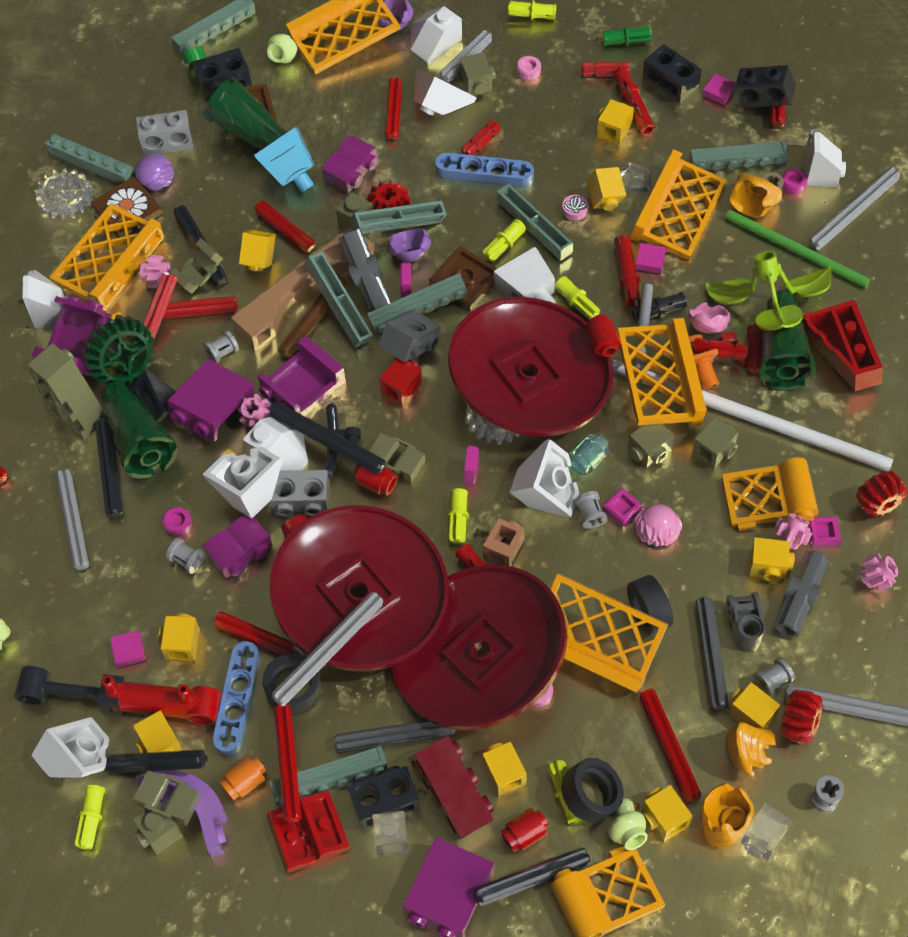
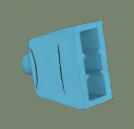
(288, 160)

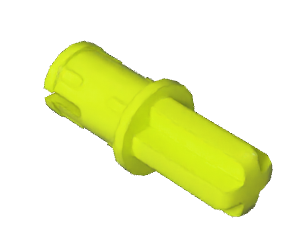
(532, 10)
(504, 240)
(576, 297)
(458, 516)
(557, 770)
(89, 817)

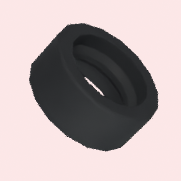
(649, 597)
(284, 663)
(608, 782)

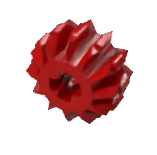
(388, 195)
(881, 493)
(801, 716)

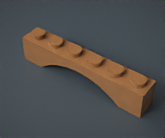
(260, 319)

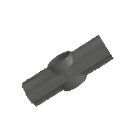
(364, 270)
(801, 593)

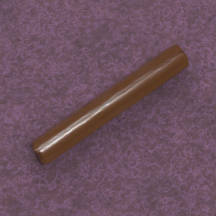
(306, 324)

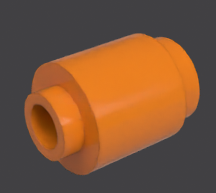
(243, 777)

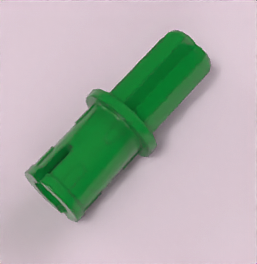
(627, 35)

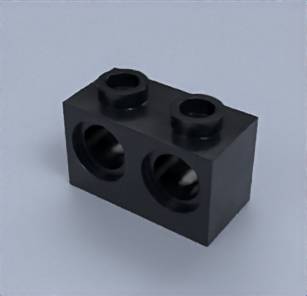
(217, 68)
(671, 73)
(765, 86)
(385, 801)

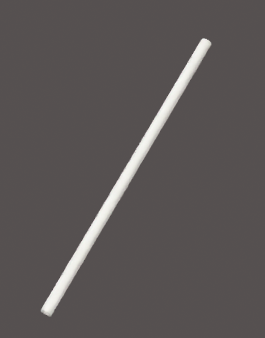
(777, 424)

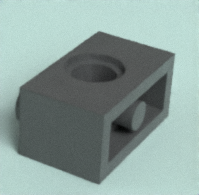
(409, 336)

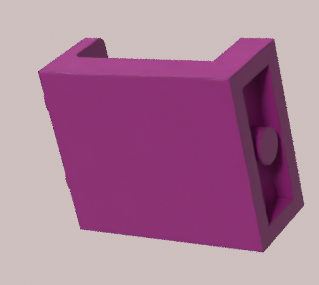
(74, 326)
(303, 379)
(208, 399)
(446, 888)

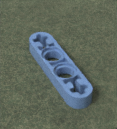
(485, 166)
(236, 698)

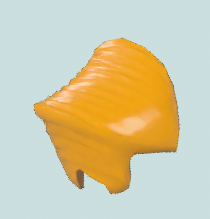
(754, 195)
(747, 747)
(726, 815)

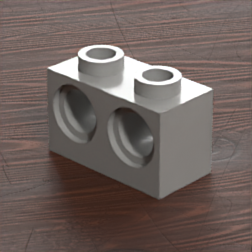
(165, 132)
(299, 485)

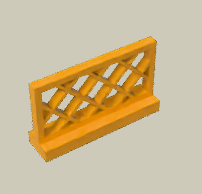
(333, 14)
(657, 202)
(127, 263)
(683, 365)
(595, 659)

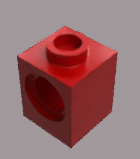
(400, 380)

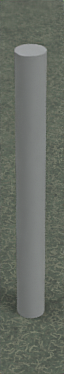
(644, 319)

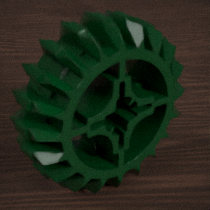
(109, 348)

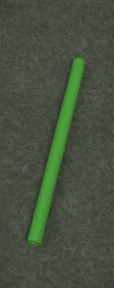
(797, 248)

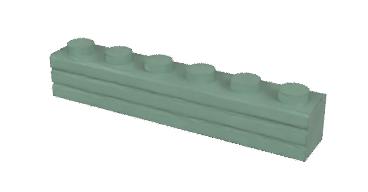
(213, 25)
(740, 156)
(89, 159)
(398, 217)
(535, 222)
(338, 299)
(422, 301)
(335, 773)

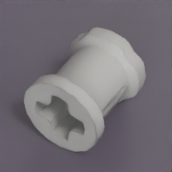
(221, 346)
(590, 510)
(185, 555)
(774, 676)
(822, 800)

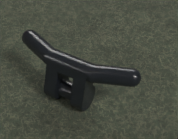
(350, 433)

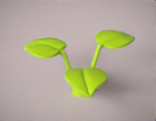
(767, 271)

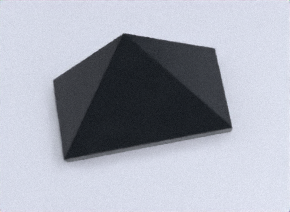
(153, 393)

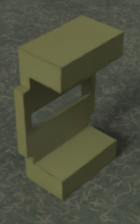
(189, 277)
(408, 462)
(180, 804)

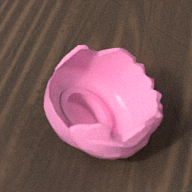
(709, 319)
(657, 525)

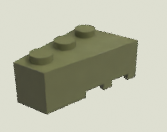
(66, 390)

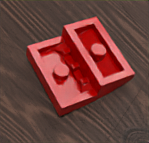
(311, 839)

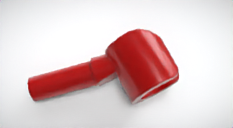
(731, 337)

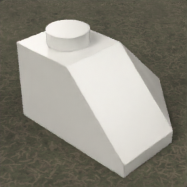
(435, 34)
(438, 95)
(823, 161)
(39, 299)
(279, 440)
(246, 479)
(545, 481)
(72, 749)

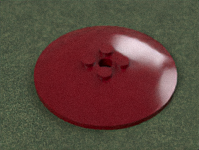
(536, 336)
(364, 550)
(526, 641)

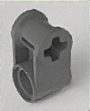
(746, 615)

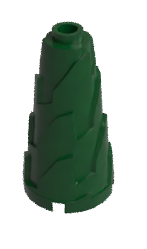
(242, 115)
(786, 352)
(138, 437)

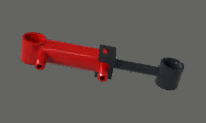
(118, 696)

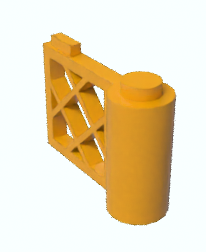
(793, 488)
(581, 900)

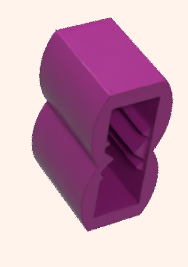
(350, 163)
(237, 546)

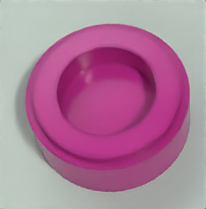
(794, 181)
(177, 522)

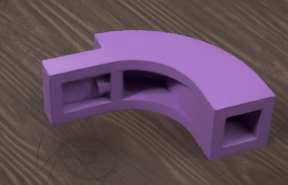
(208, 809)

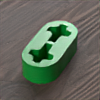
(193, 54)

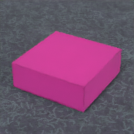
(719, 89)
(650, 258)
(405, 279)
(471, 465)
(622, 507)
(825, 532)
(128, 649)

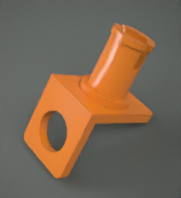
(704, 366)

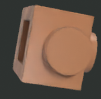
(495, 548)

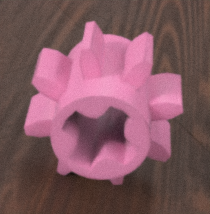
(153, 270)
(254, 410)
(793, 529)
(879, 572)

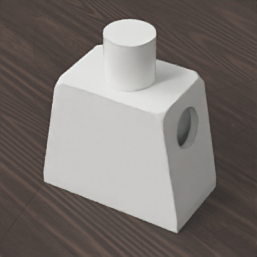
(526, 277)

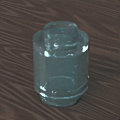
(589, 453)

